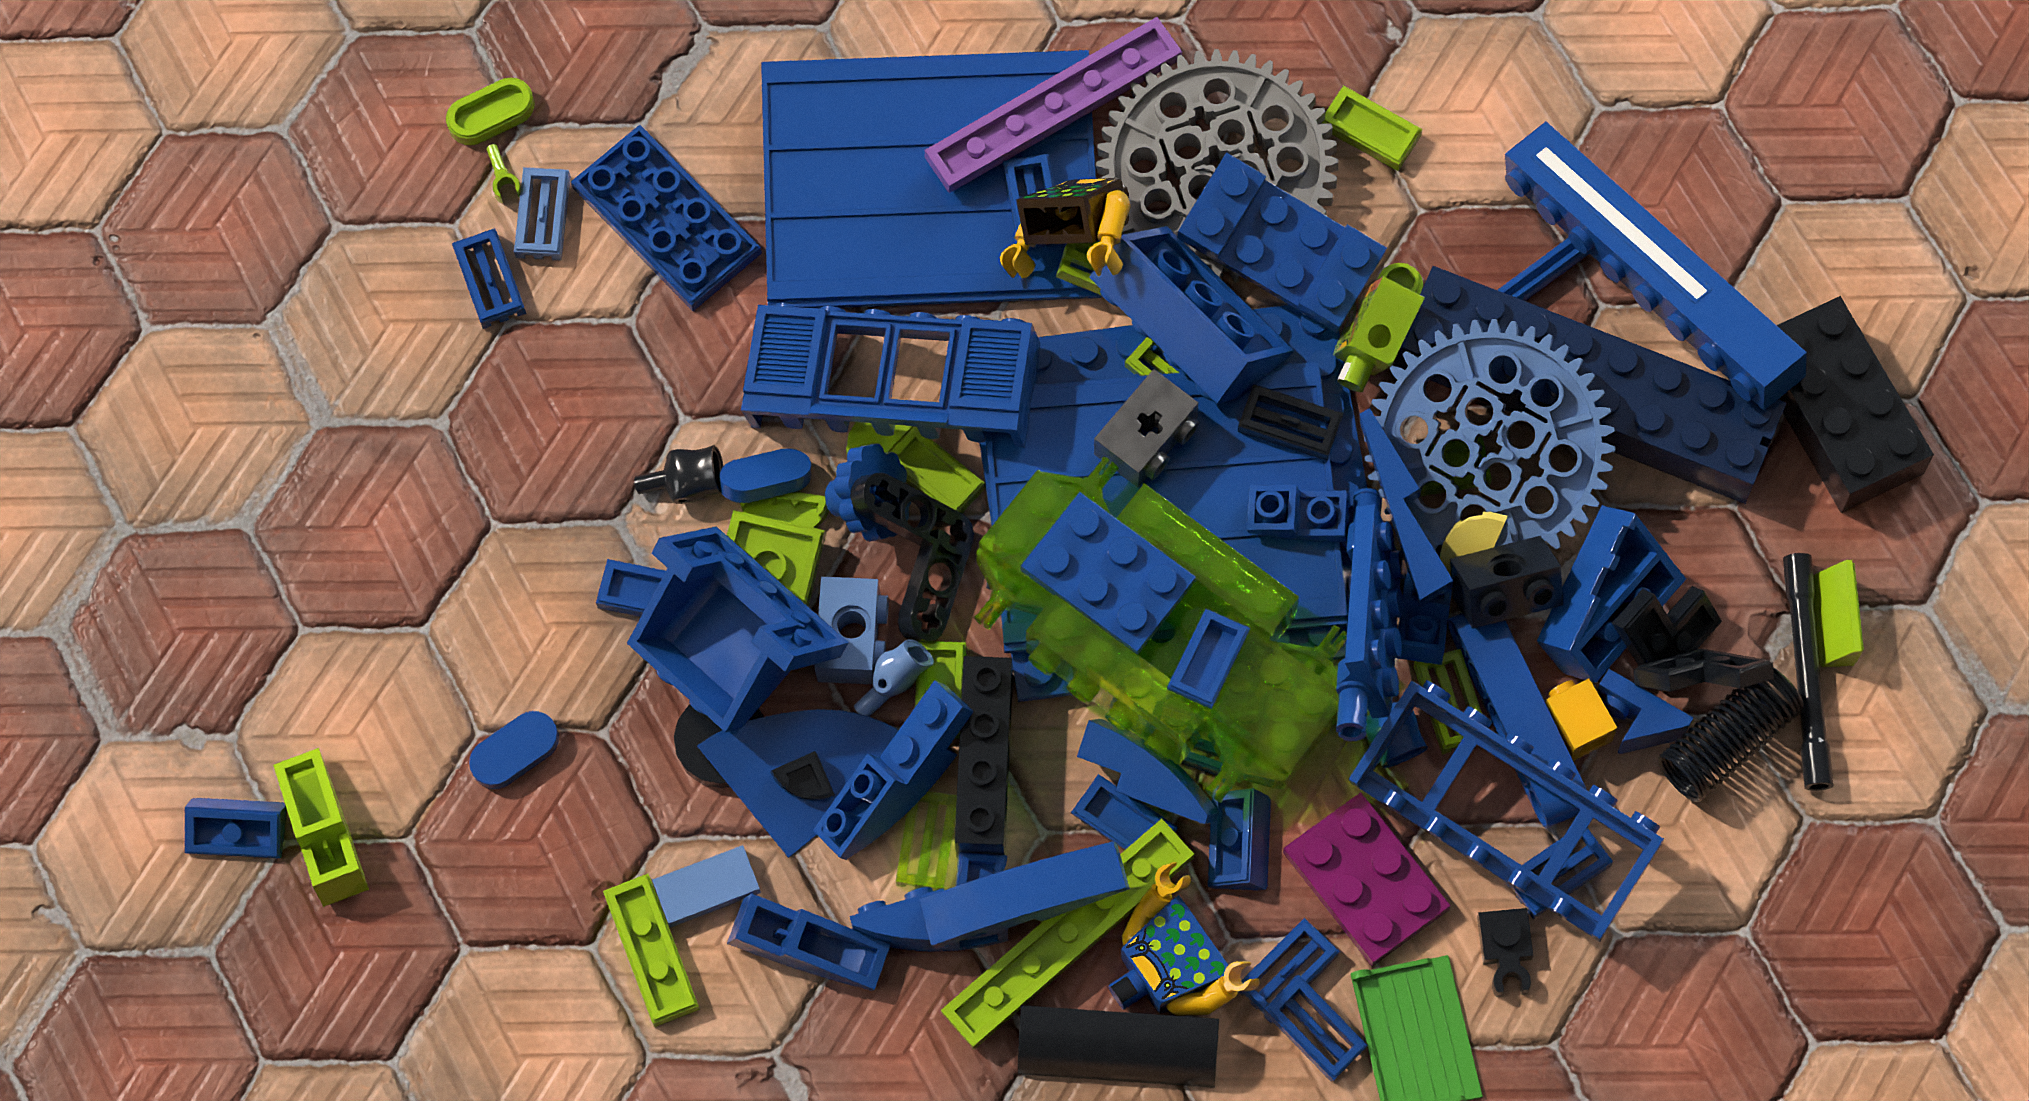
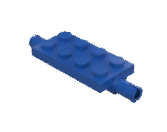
(1373, 641)

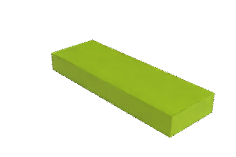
(651, 950)

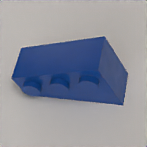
(1606, 576)

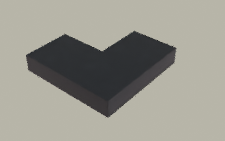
(1657, 635)
(1701, 667)

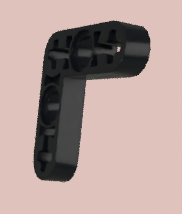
(933, 549)

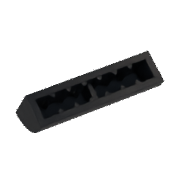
(1118, 1046)

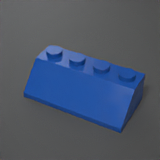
(1191, 315)

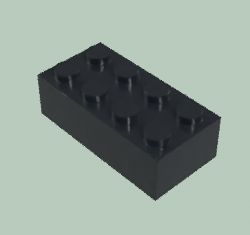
(1850, 410)

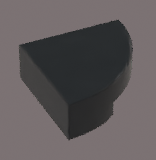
(804, 778)

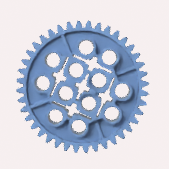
(1571, 420)

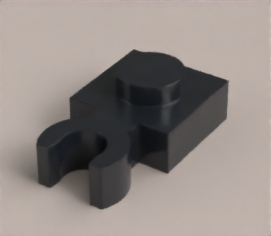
(1506, 941)

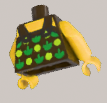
(1071, 214)

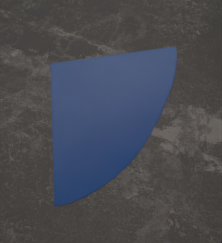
(750, 753)

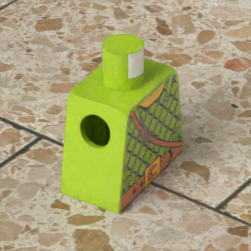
(1375, 331)

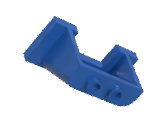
(726, 627)

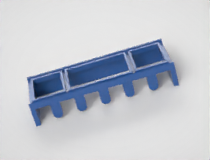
(1516, 753)

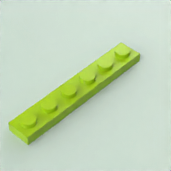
(1060, 941)

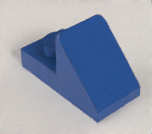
(1654, 719)

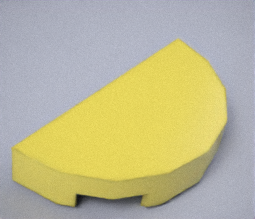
(1471, 536)

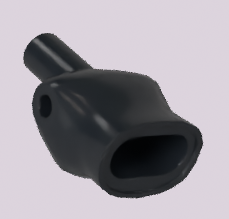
(686, 475)

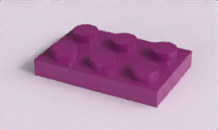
(1366, 879)

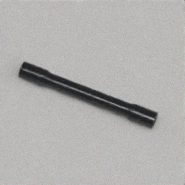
(1814, 746)

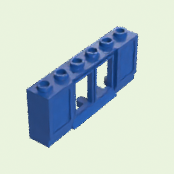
(982, 389)

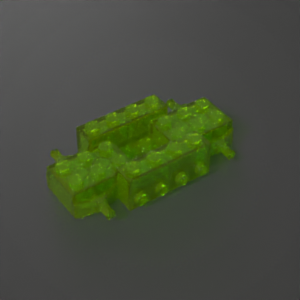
(1276, 694)

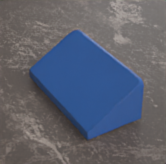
(235, 827)
(1240, 841)

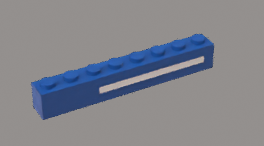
(1655, 266)

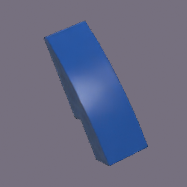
(1145, 773)
(808, 942)

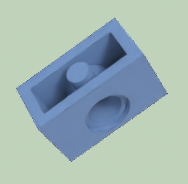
(848, 602)

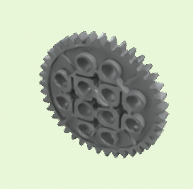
(1253, 99)

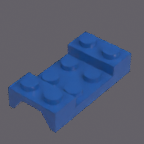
(1280, 243)

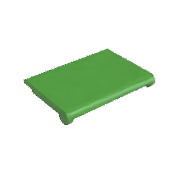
(1416, 1032)

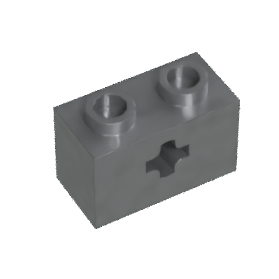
(1152, 404)

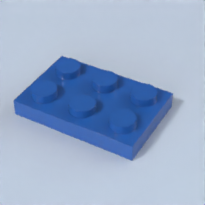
(1108, 573)

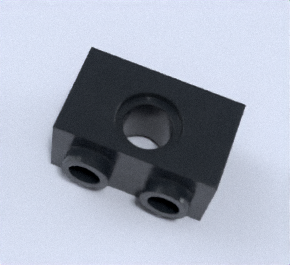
(1506, 581)

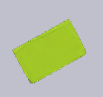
(1838, 615)

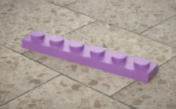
(1052, 105)

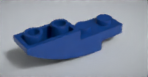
(894, 782)
(905, 927)

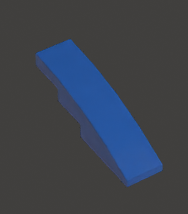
(1024, 893)

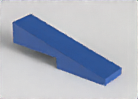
(1399, 489)

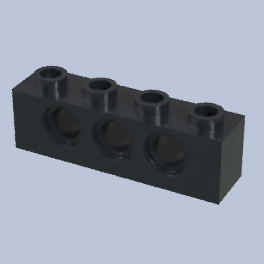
(984, 756)

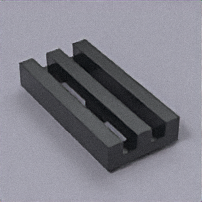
(1284, 438)

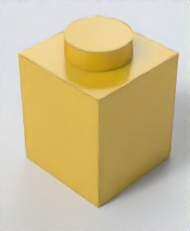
(1580, 717)

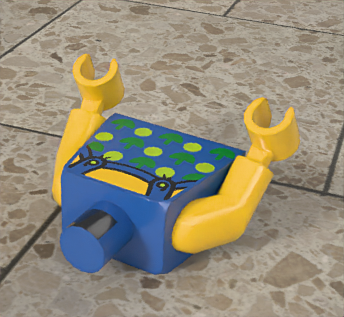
(1174, 957)

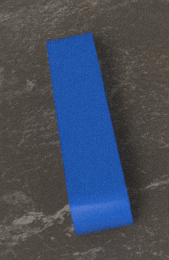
(1515, 706)

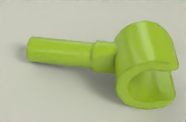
(501, 173)

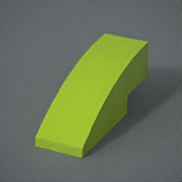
(320, 827)

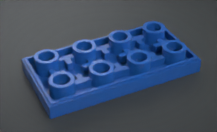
(666, 217)

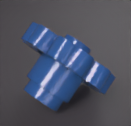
(862, 462)

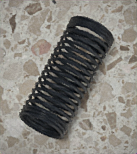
(1688, 773)

